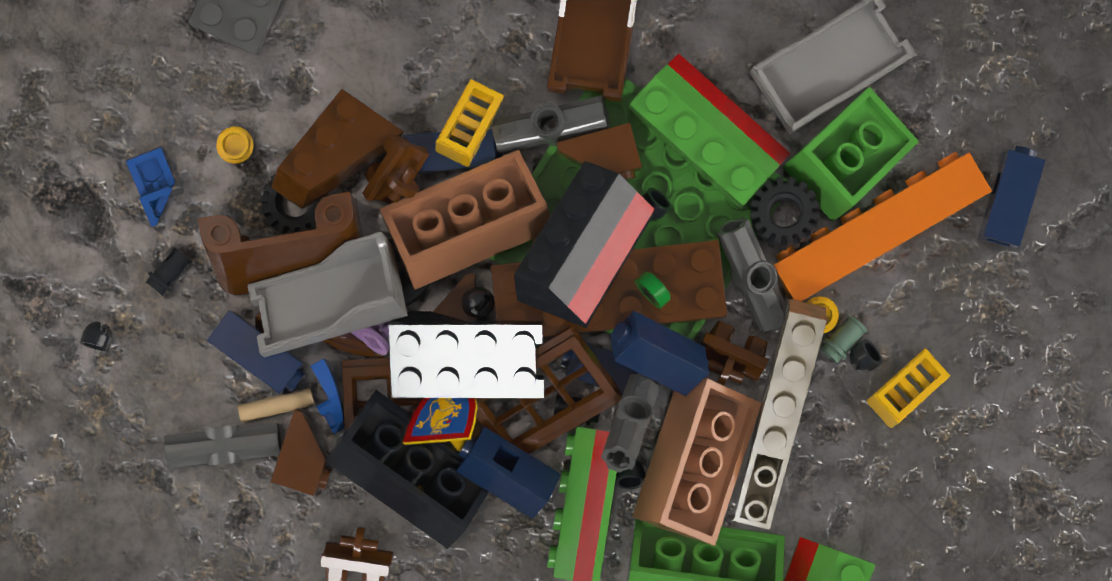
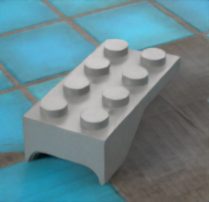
(830, 64)
(338, 296)

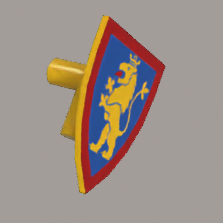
(442, 421)

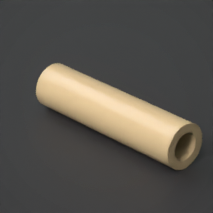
(276, 405)

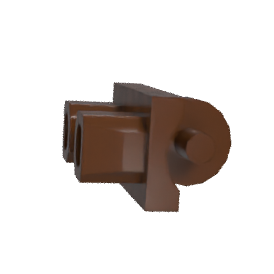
(396, 173)
(731, 360)
(356, 555)

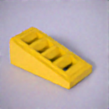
(454, 150)
(886, 410)

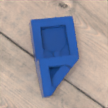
(153, 180)
(332, 408)

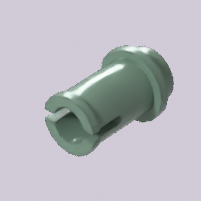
(843, 339)

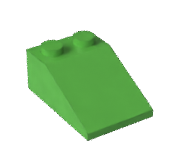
(851, 154)

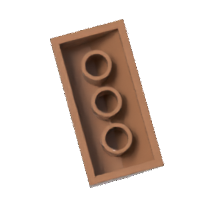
(466, 219)
(697, 461)

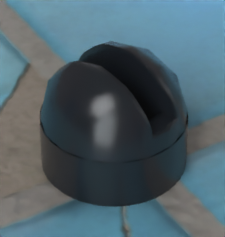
(658, 202)
(473, 297)
(97, 336)
(866, 356)
(631, 478)

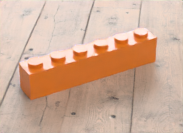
(882, 227)

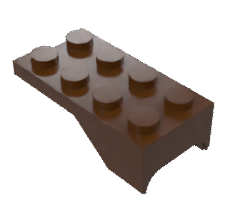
(592, 47)

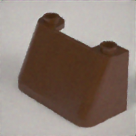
(246, 261)

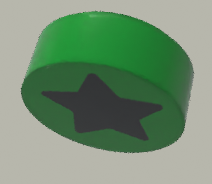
(653, 289)

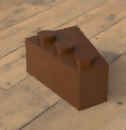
(334, 148)

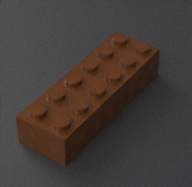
(687, 271)

